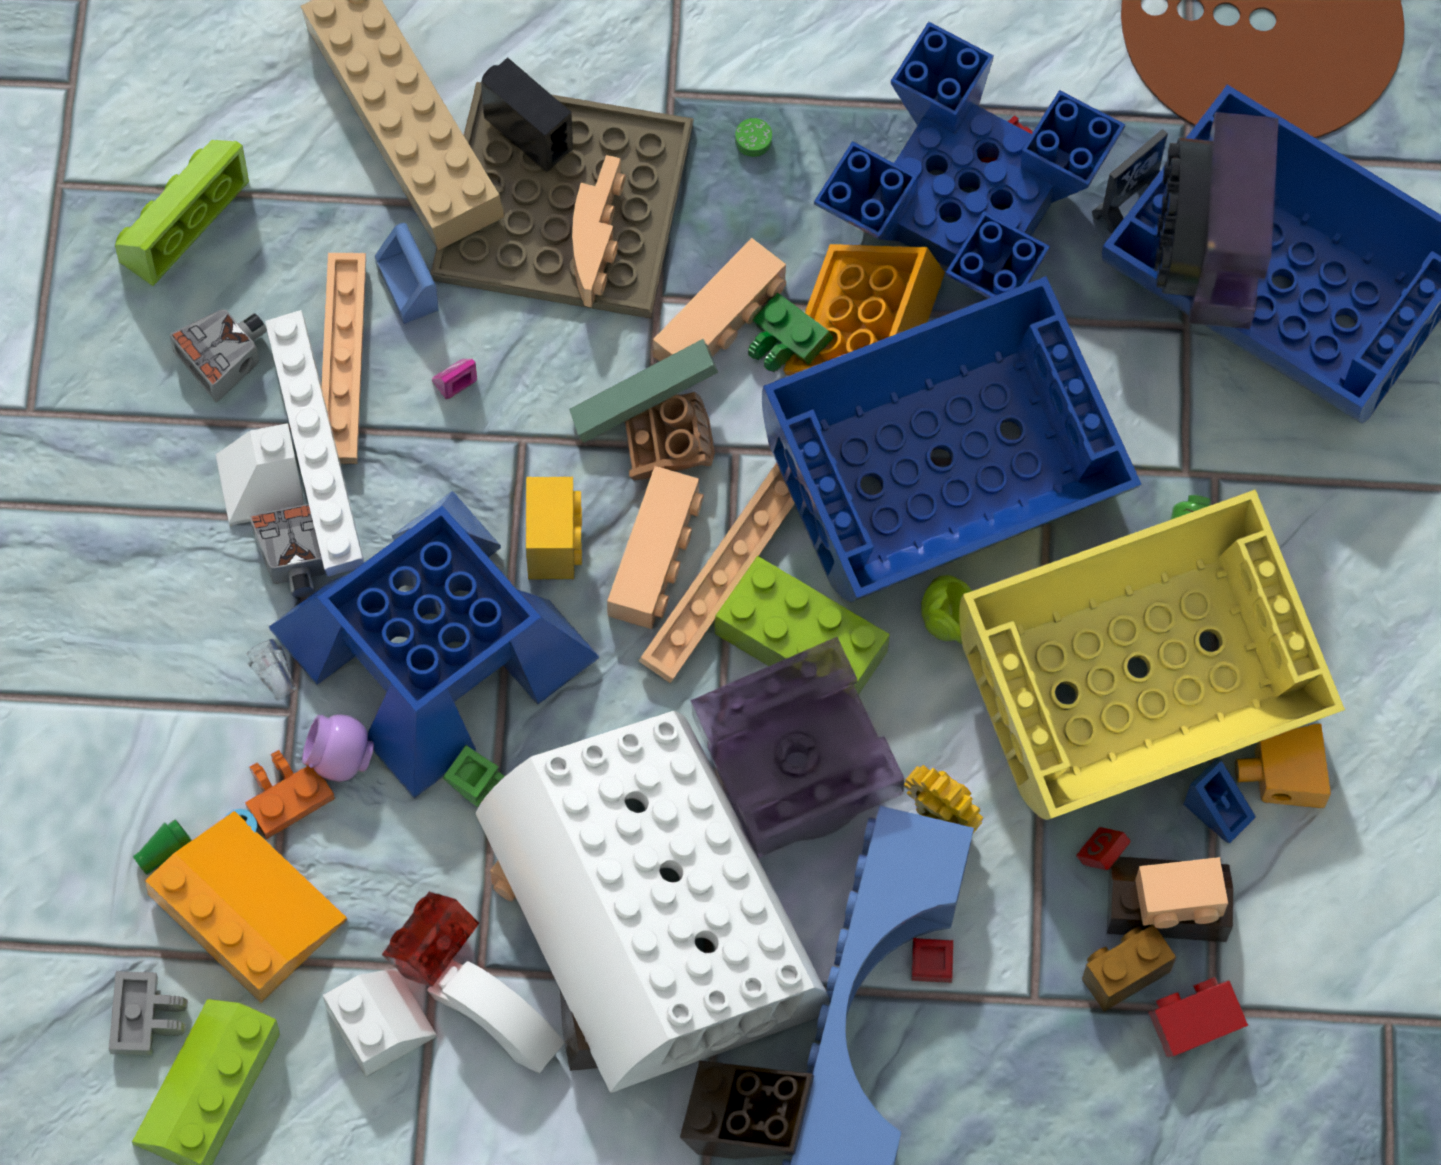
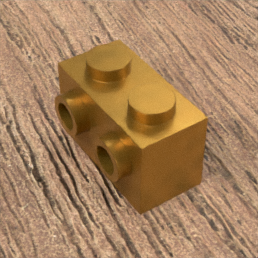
(1128, 967)

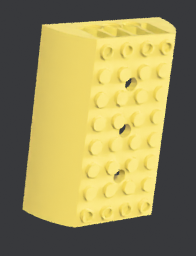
(1148, 602)

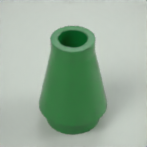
(161, 846)

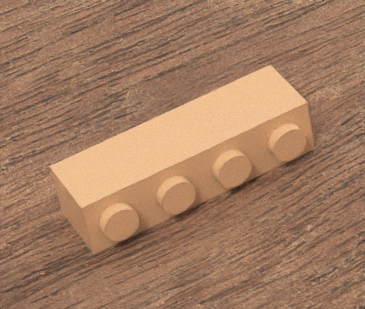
(725, 302)
(653, 548)

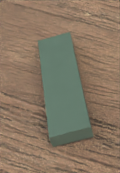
(643, 390)

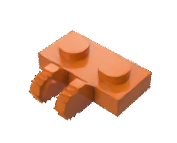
(289, 799)

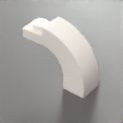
(500, 1012)

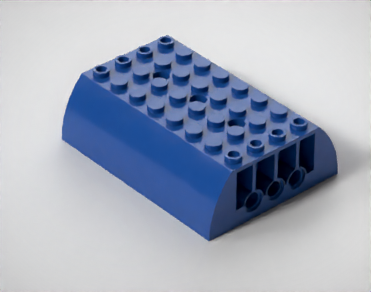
(1347, 250)
(948, 391)

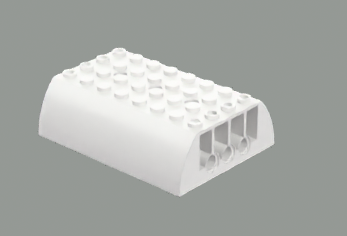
(624, 933)

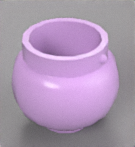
(337, 747)

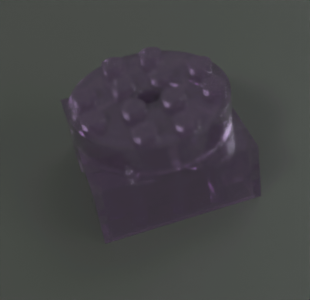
(791, 708)

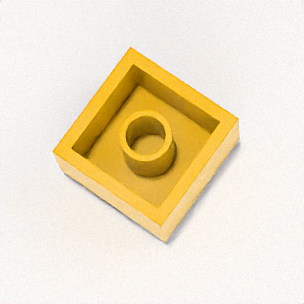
(552, 528)

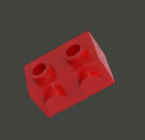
(1198, 1017)

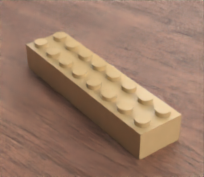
(404, 117)

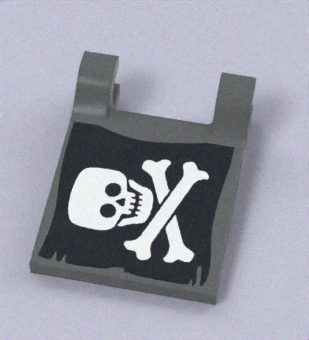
(1129, 177)

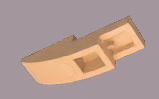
(593, 230)

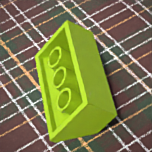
(183, 210)
(208, 1083)

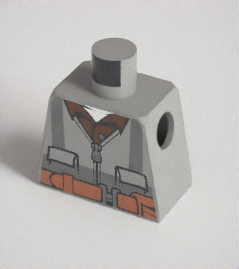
(219, 350)
(289, 547)

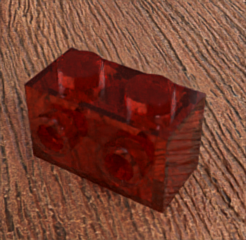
(430, 938)

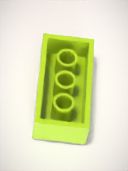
(781, 616)

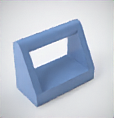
(406, 275)

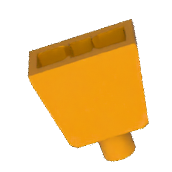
(1289, 768)

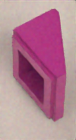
(456, 377)

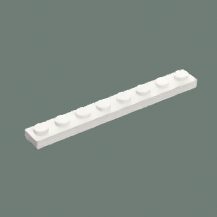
(315, 444)

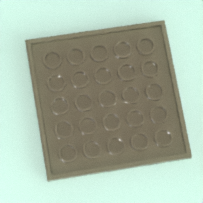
(533, 244)

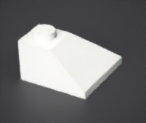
(259, 474)

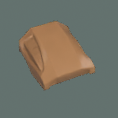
(670, 436)

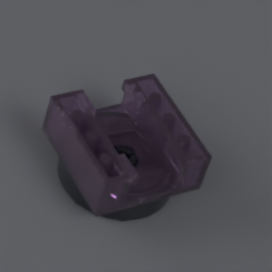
(1219, 219)

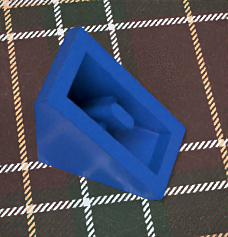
(1219, 802)

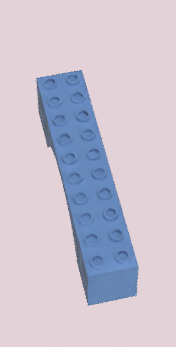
(904, 891)

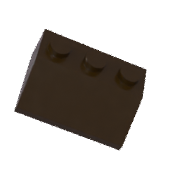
(1125, 911)

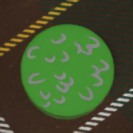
(753, 137)

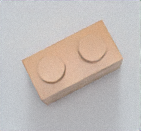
(1181, 892)

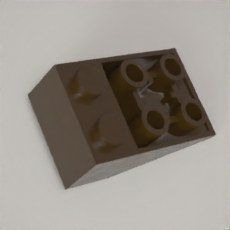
(745, 1111)

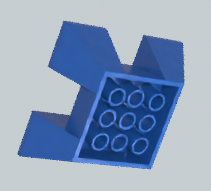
(905, 203)
(360, 613)

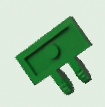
(791, 329)

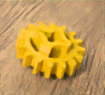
(942, 797)

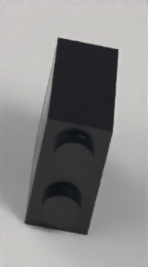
(526, 114)

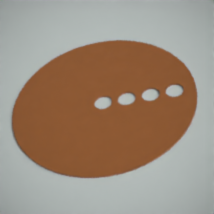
(1312, 68)

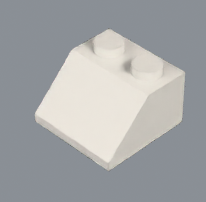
(378, 1018)

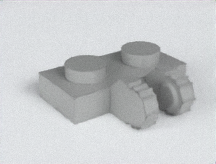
(134, 1013)

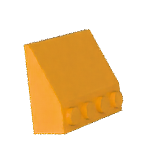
(869, 296)
(244, 904)

